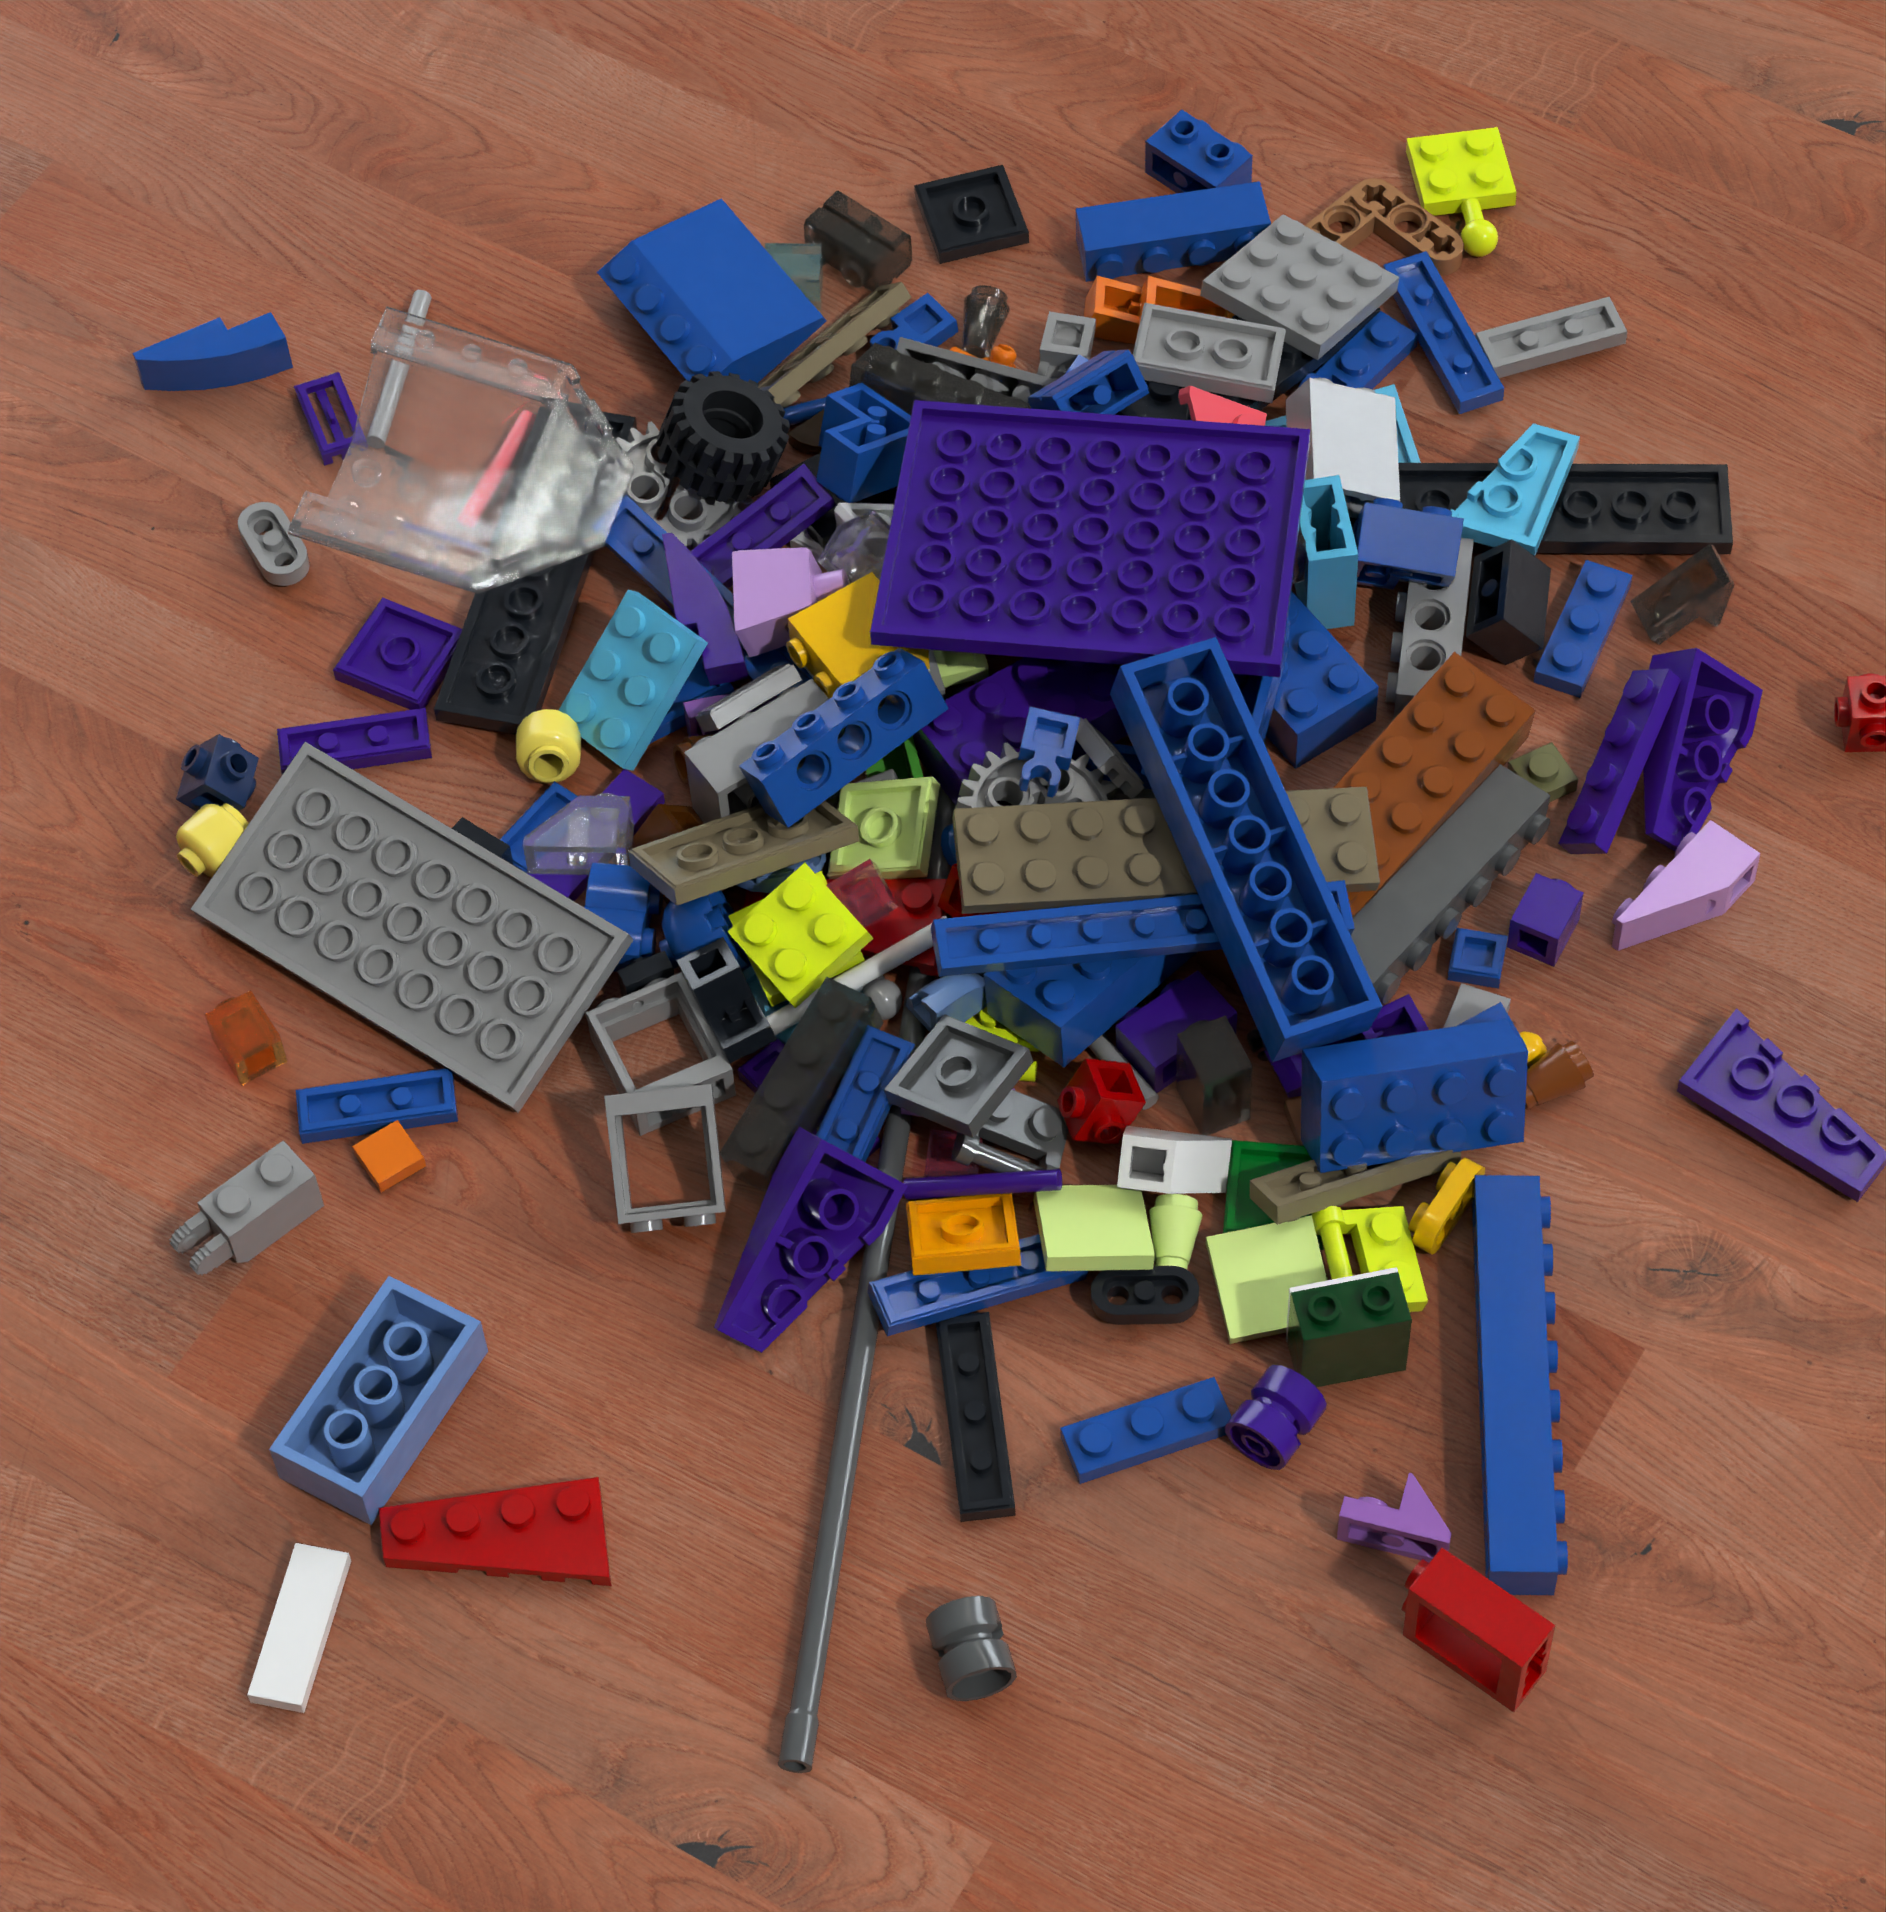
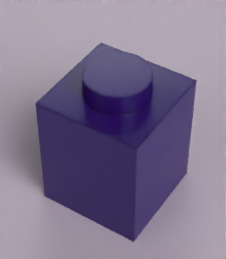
(1545, 919)

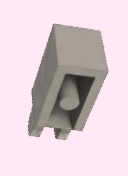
(250, 1210)

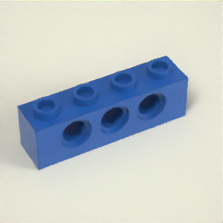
(869, 736)

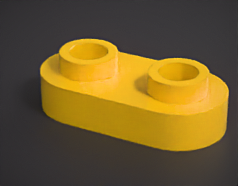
(1436, 1221)

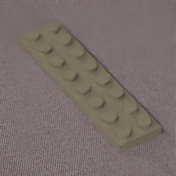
(1126, 851)

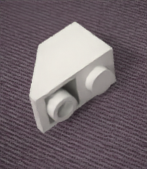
(1173, 1161)

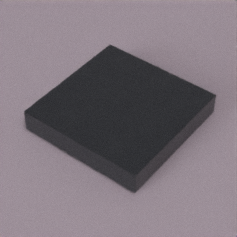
(971, 214)

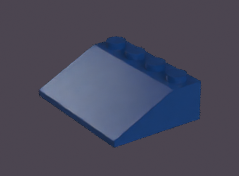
(712, 295)

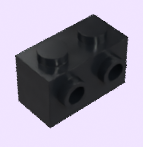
(1508, 602)

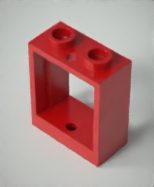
(1476, 1628)

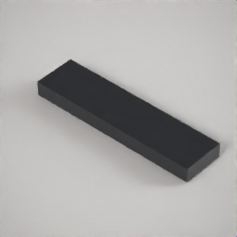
(975, 1417)

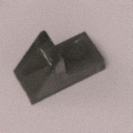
(1690, 591)

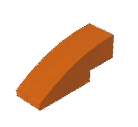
(1121, 304)

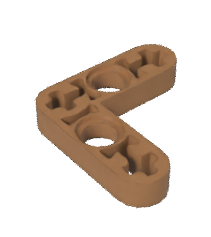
(1398, 207)

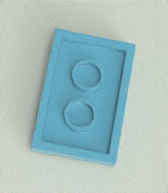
(632, 679)

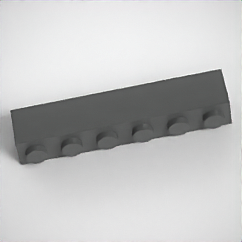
(1447, 877)

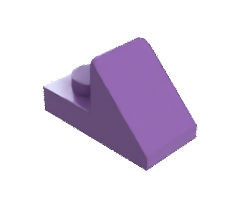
(1409, 1531)

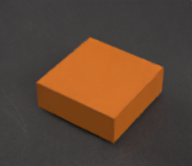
(389, 1156)

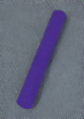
(983, 1184)

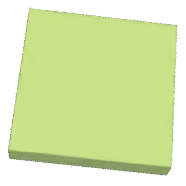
(893, 826)
(1094, 1229)
(1255, 1274)

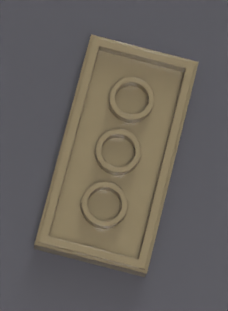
(737, 850)

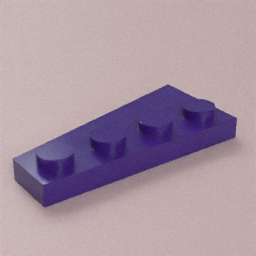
(1768, 1100)

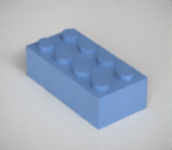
(379, 1400)

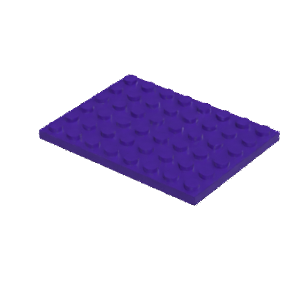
(1091, 536)

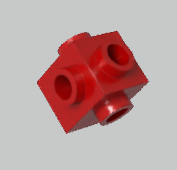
(1862, 713)
(1101, 1101)

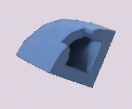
(950, 995)

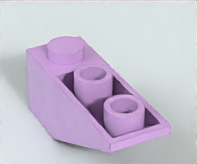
(1697, 885)

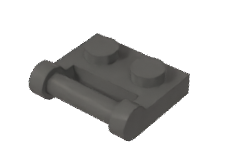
(1021, 1126)

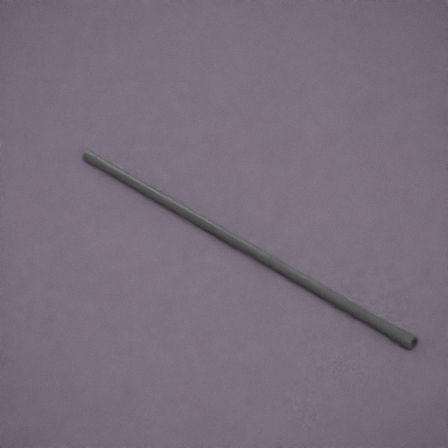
(802, 1720)

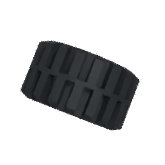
(723, 436)

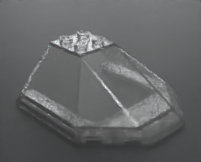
(469, 461)

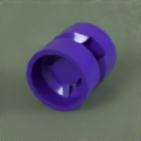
(1279, 1410)

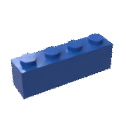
(1169, 230)

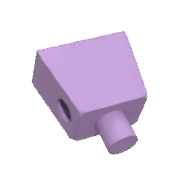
(774, 587)

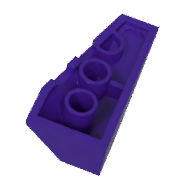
(1698, 739)
(807, 1228)

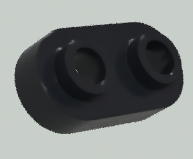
(1145, 1295)

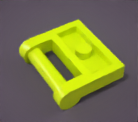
(1380, 1243)

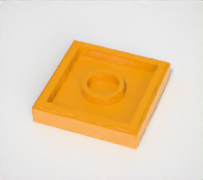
(962, 1233)

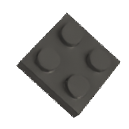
(958, 1075)

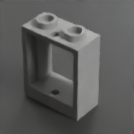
(642, 1009)
(650, 1217)

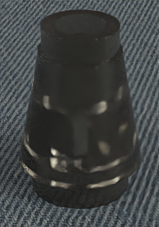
(983, 318)

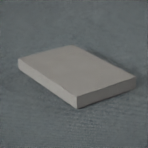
(1209, 352)

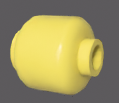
(548, 746)
(209, 838)

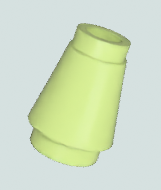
(1174, 1229)

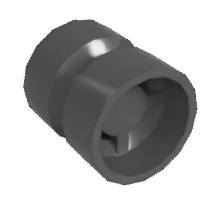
(972, 1654)

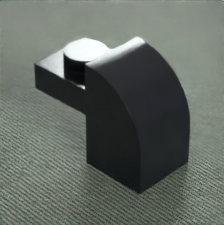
(726, 1000)

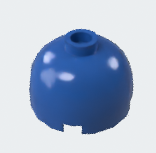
(697, 925)

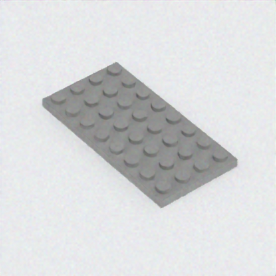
(412, 926)

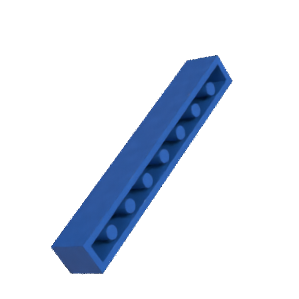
(1515, 1385)

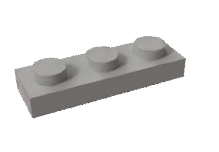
(1553, 337)

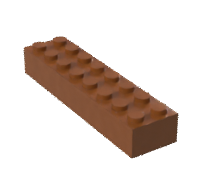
(1425, 768)

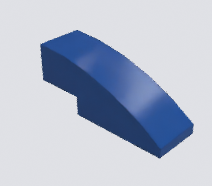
(215, 356)

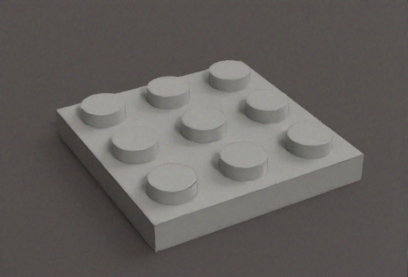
(1300, 284)

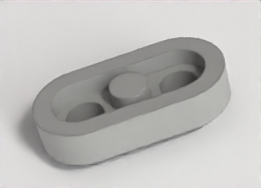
(275, 546)

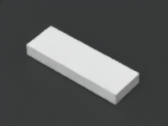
(299, 1628)

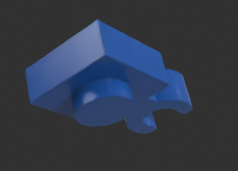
(920, 321)
(1047, 747)

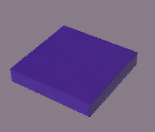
(399, 655)

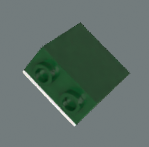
(1349, 1327)

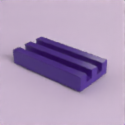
(318, 386)

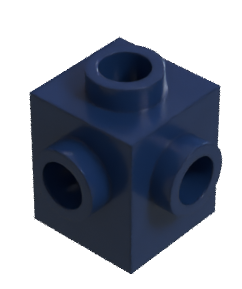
(217, 774)

